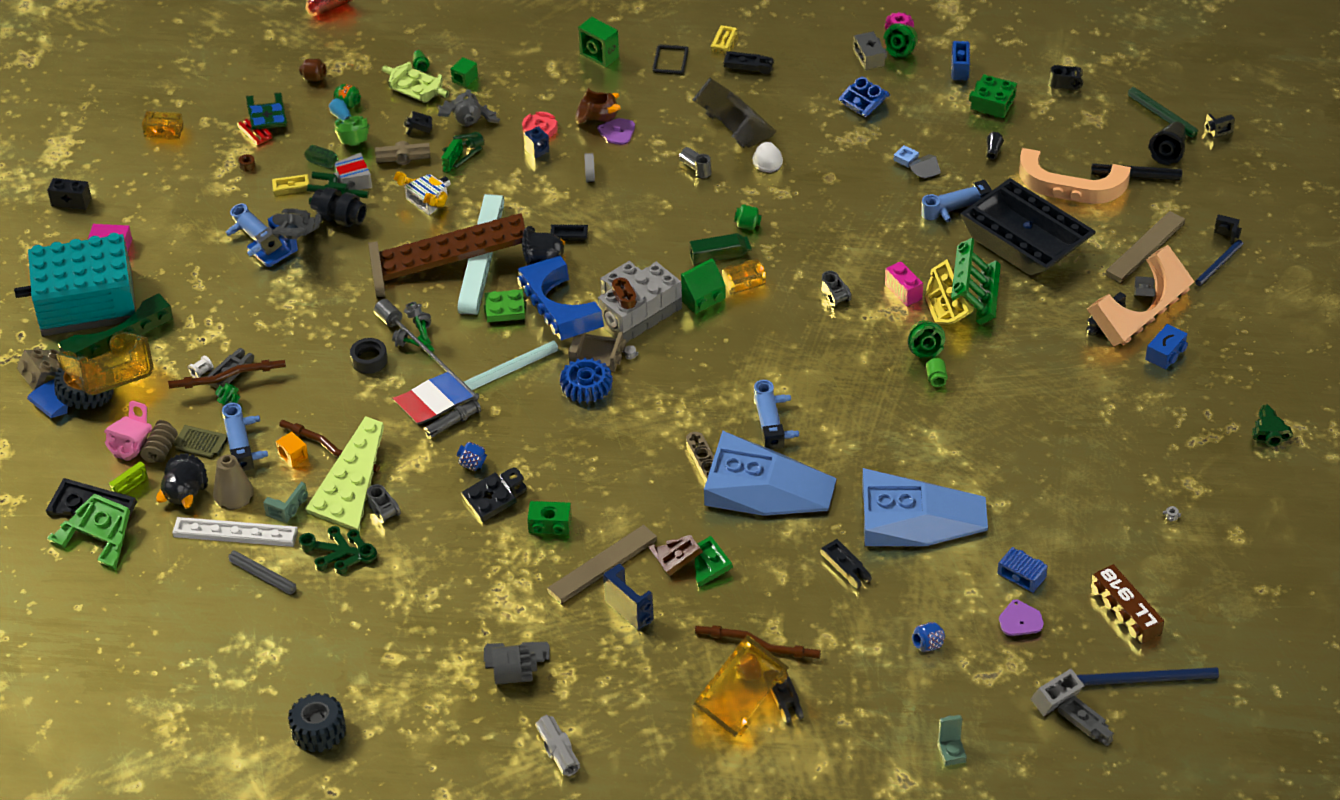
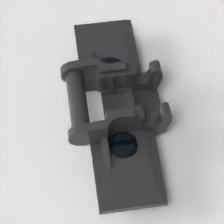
(295, 223)

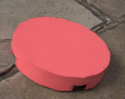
(542, 119)

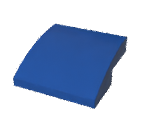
(47, 401)

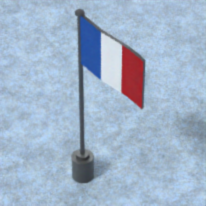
(433, 395)

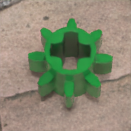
(227, 394)

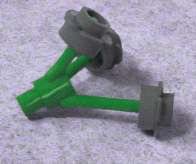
(421, 320)

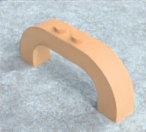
(1072, 187)

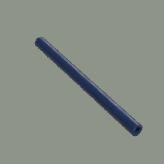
(1149, 676)

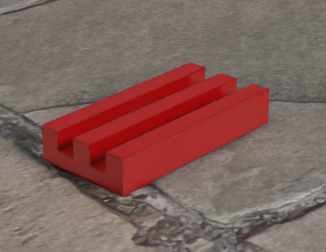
(263, 134)

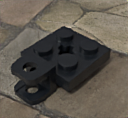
(502, 493)

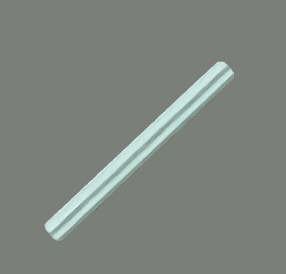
(512, 365)

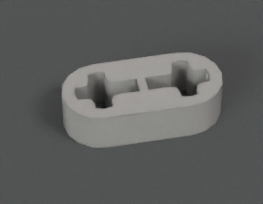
(589, 167)

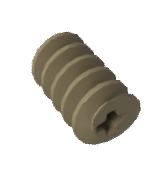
(159, 442)

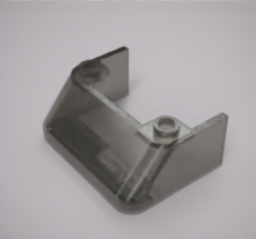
(734, 113)

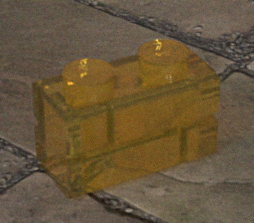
(162, 125)
(744, 276)

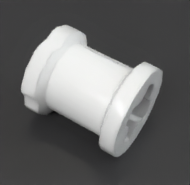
(204, 364)

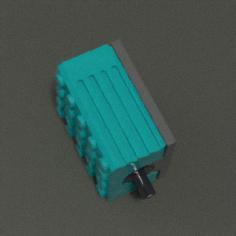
(80, 284)

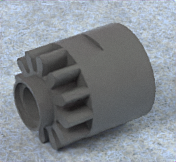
(513, 664)

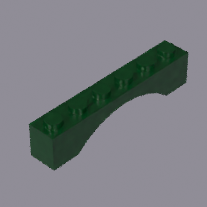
(150, 315)

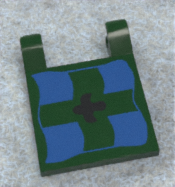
(268, 114)

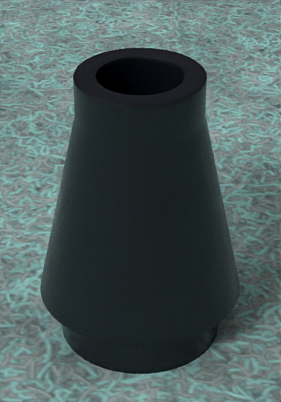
(993, 144)

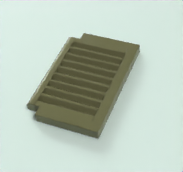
(200, 441)

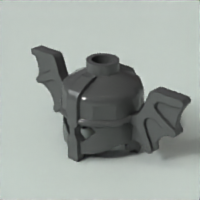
(467, 110)

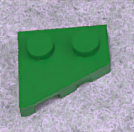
(710, 562)

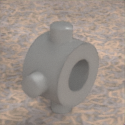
(630, 352)
(1171, 513)

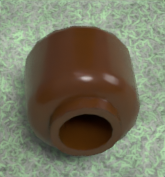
(313, 69)

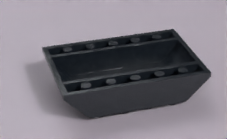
(999, 220)

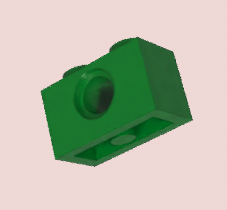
(549, 517)

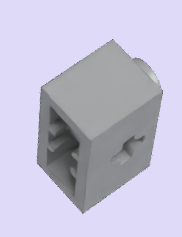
(1057, 692)

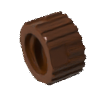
(246, 162)

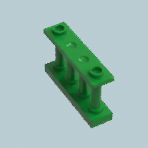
(988, 278)

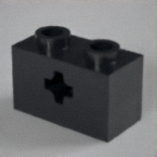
(69, 193)

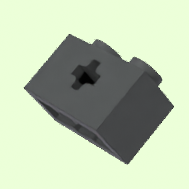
(869, 50)

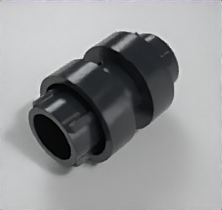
(344, 208)

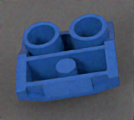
(863, 96)

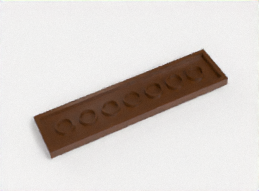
(452, 247)

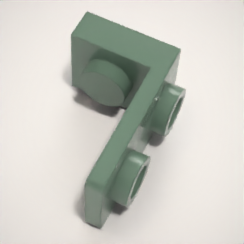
(284, 511)
(950, 740)

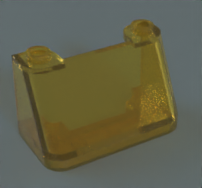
(126, 363)
(740, 686)

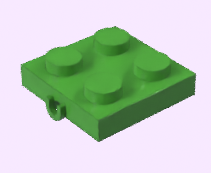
(504, 305)

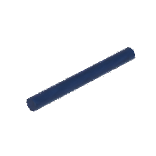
(1218, 263)

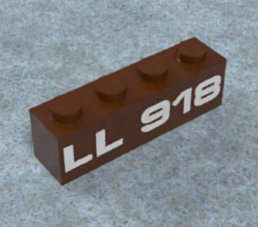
(1127, 604)

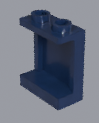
(631, 606)

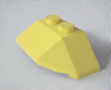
(939, 296)

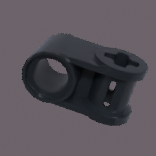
(1064, 77)

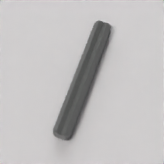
(262, 572)

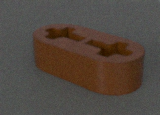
(626, 292)

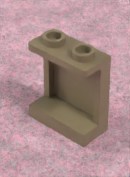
(598, 347)

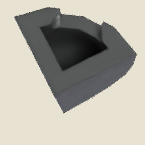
(925, 166)

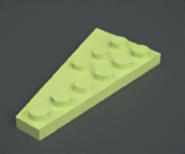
(345, 488)

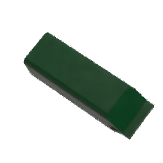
(718, 248)

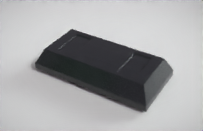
(570, 232)

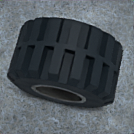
(317, 722)

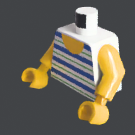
(424, 192)

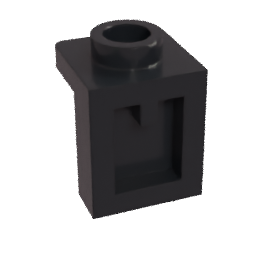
(418, 121)
(1219, 126)
(1228, 226)

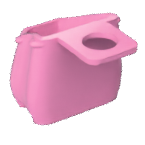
(129, 434)

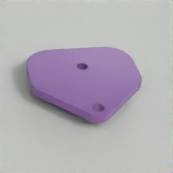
(617, 131)
(1020, 619)

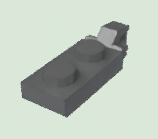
(1086, 720)

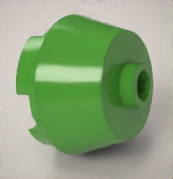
(352, 130)

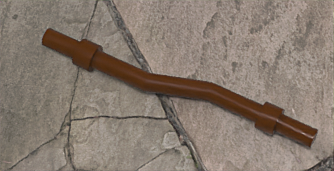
(189, 382)
(299, 430)
(797, 651)

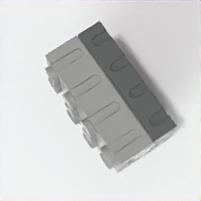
(656, 299)

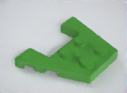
(100, 520)

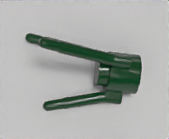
(474, 141)

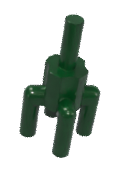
(332, 178)

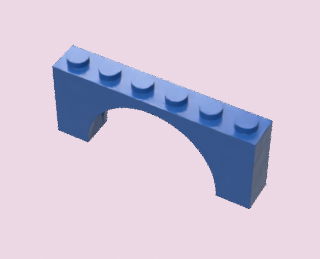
(563, 318)

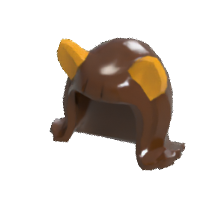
(597, 107)

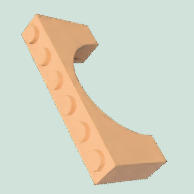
(1170, 281)

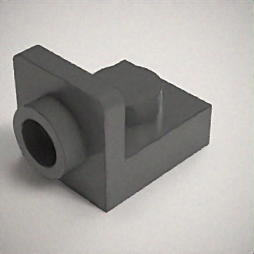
(1144, 286)

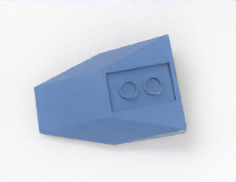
(764, 481)
(917, 512)

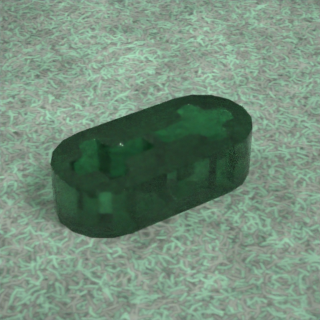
(321, 156)

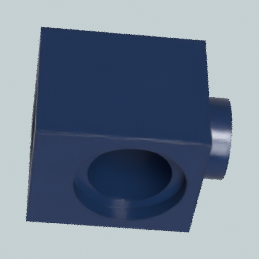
(536, 142)

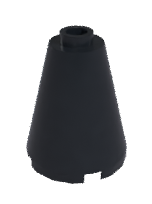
(1168, 144)

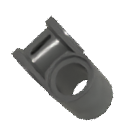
(834, 288)
(382, 503)

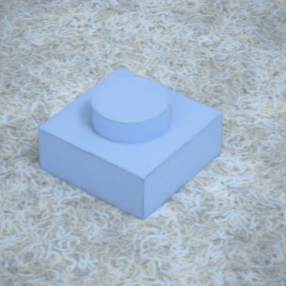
(905, 155)

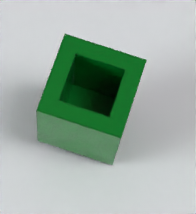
(464, 72)

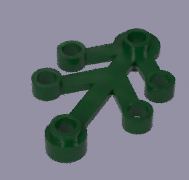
(364, 552)

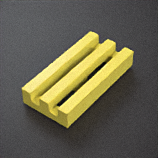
(729, 43)
(290, 184)

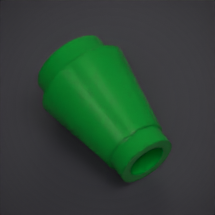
(420, 61)

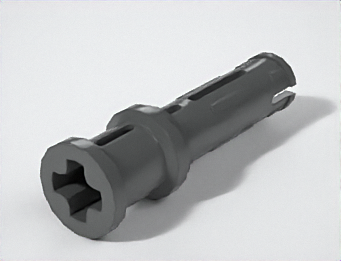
(460, 413)

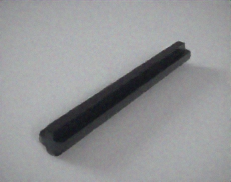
(1145, 172)

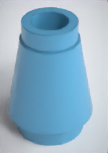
(339, 109)

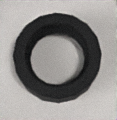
(368, 345)

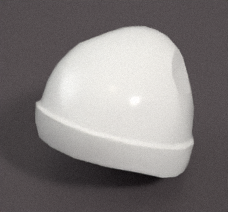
(767, 157)

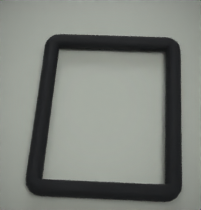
(670, 71)

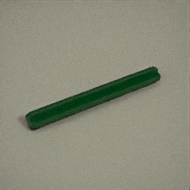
(1160, 110)

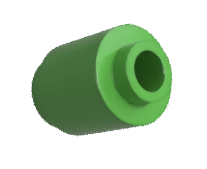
(936, 372)

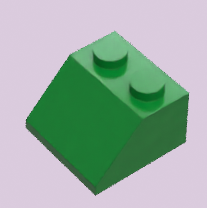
(702, 286)

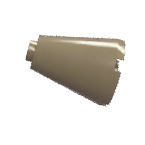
(231, 484)

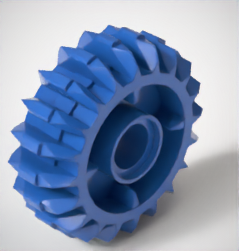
(586, 380)

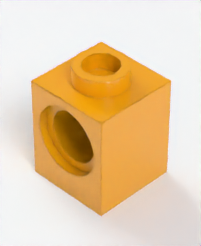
(292, 449)

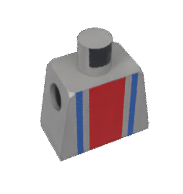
(353, 172)

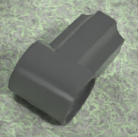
(699, 162)

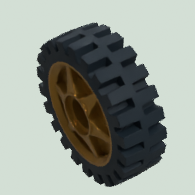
(71, 393)

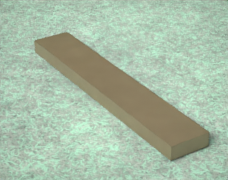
(1145, 247)
(601, 563)

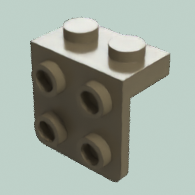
(38, 364)

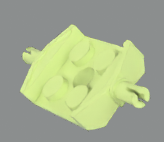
(405, 77)

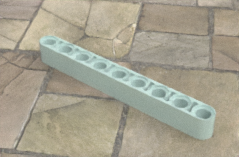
(478, 266)

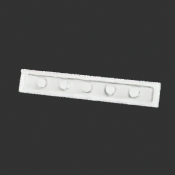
(235, 532)

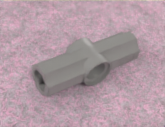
(557, 745)

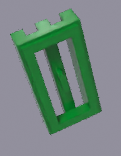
(451, 154)

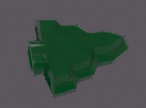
(1270, 428)

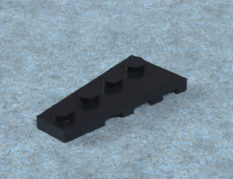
(74, 494)

